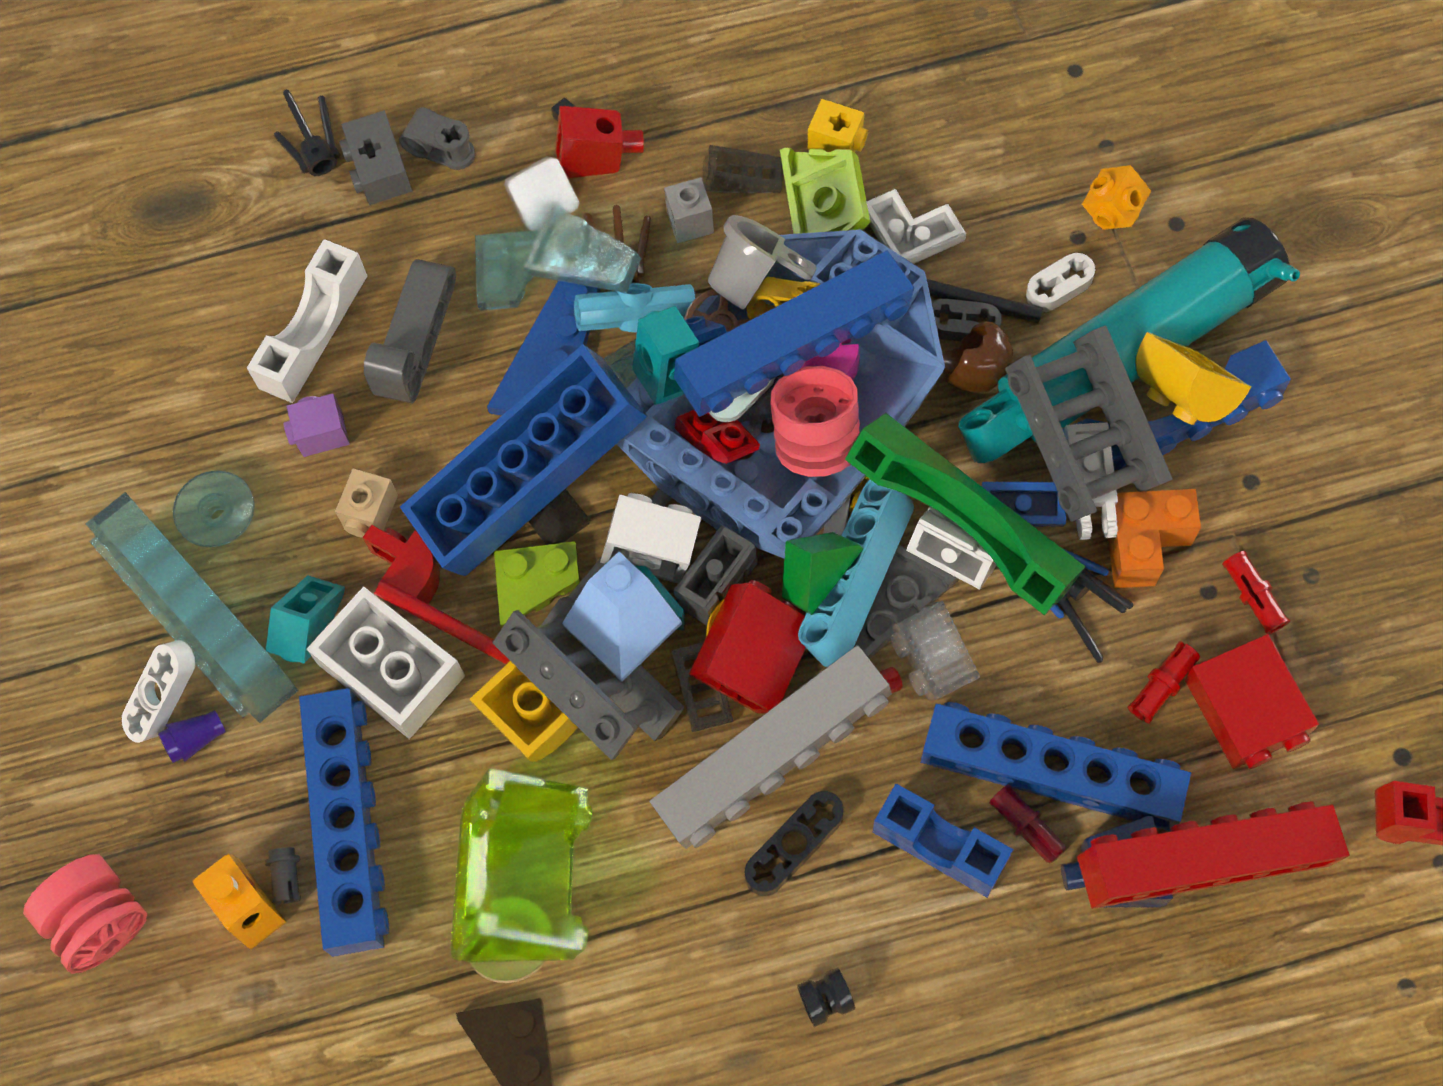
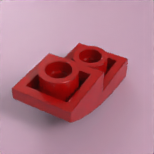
(715, 438)

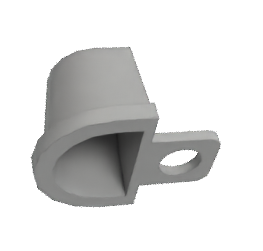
(747, 258)

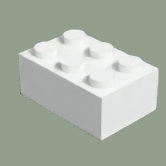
(386, 662)

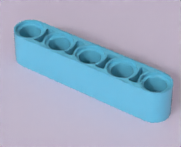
(877, 527)

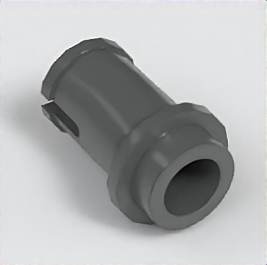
(283, 875)

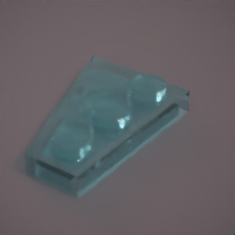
(580, 254)

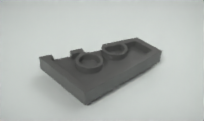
(904, 590)

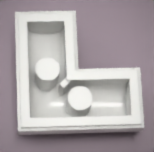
(911, 237)

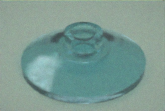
(204, 496)

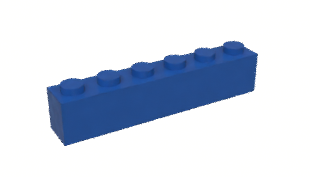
(793, 334)

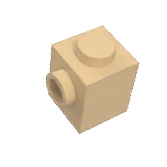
(365, 502)

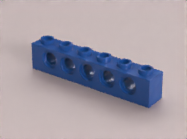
(320, 718)
(1030, 774)

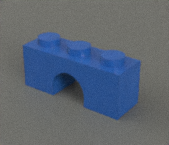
(961, 854)

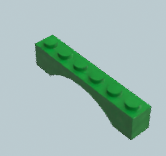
(1026, 557)

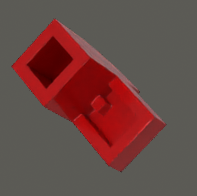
(411, 561)
(1408, 813)

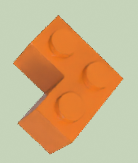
(1145, 525)

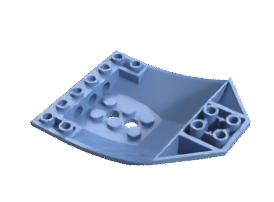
(758, 493)

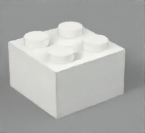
(652, 536)

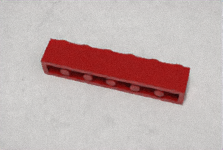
(1212, 854)

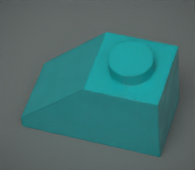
(302, 617)

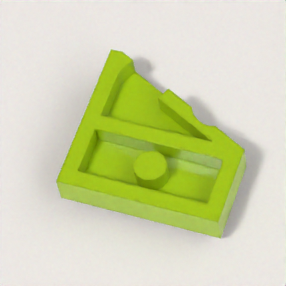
(534, 577)

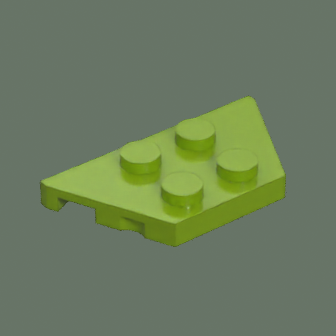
(824, 190)

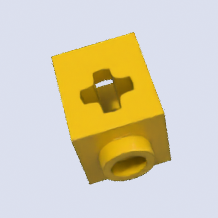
(836, 128)

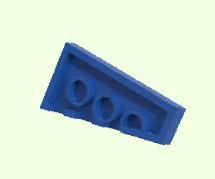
(545, 347)

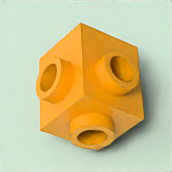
(1116, 197)

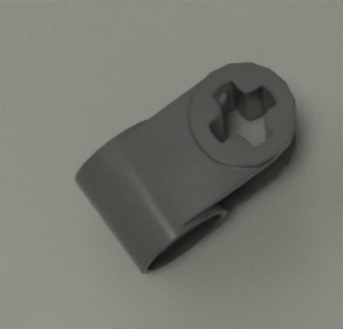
(438, 139)

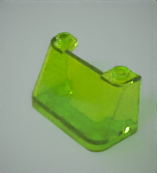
(518, 871)

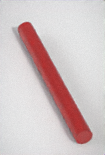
(439, 620)

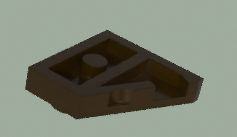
(512, 1041)

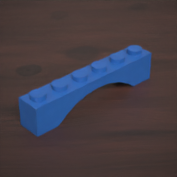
(1254, 366)

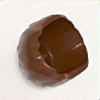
(979, 359)

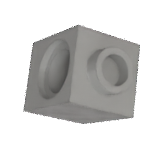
(689, 210)

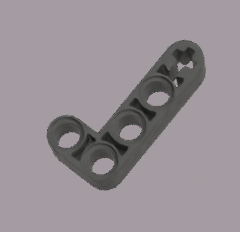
(400, 364)

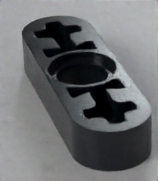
(823, 827)

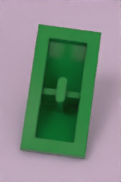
(815, 567)

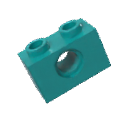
(659, 341)

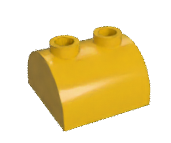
(1189, 380)
(523, 713)

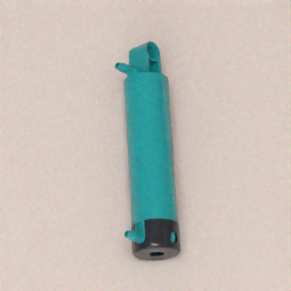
(1178, 305)

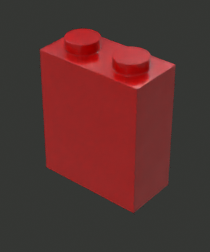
(751, 647)
(1251, 703)

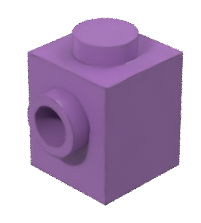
(316, 425)

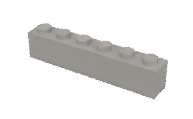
(771, 748)

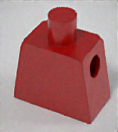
(593, 141)

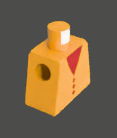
(235, 897)

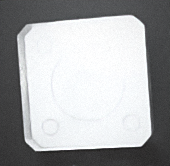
(537, 188)

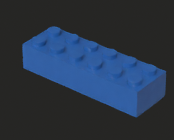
(523, 461)

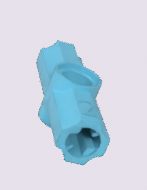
(624, 309)

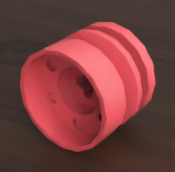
(815, 420)
(85, 913)

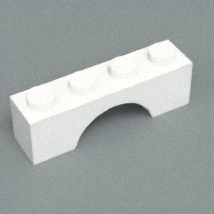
(330, 287)

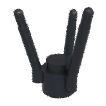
(316, 154)
(1080, 587)

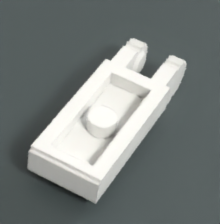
(1093, 468)

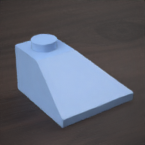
(621, 617)

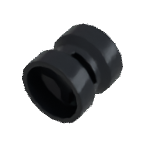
(835, 992)

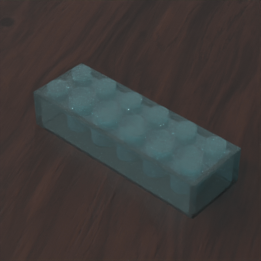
(189, 609)

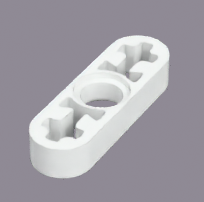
(171, 682)

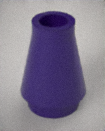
(189, 736)

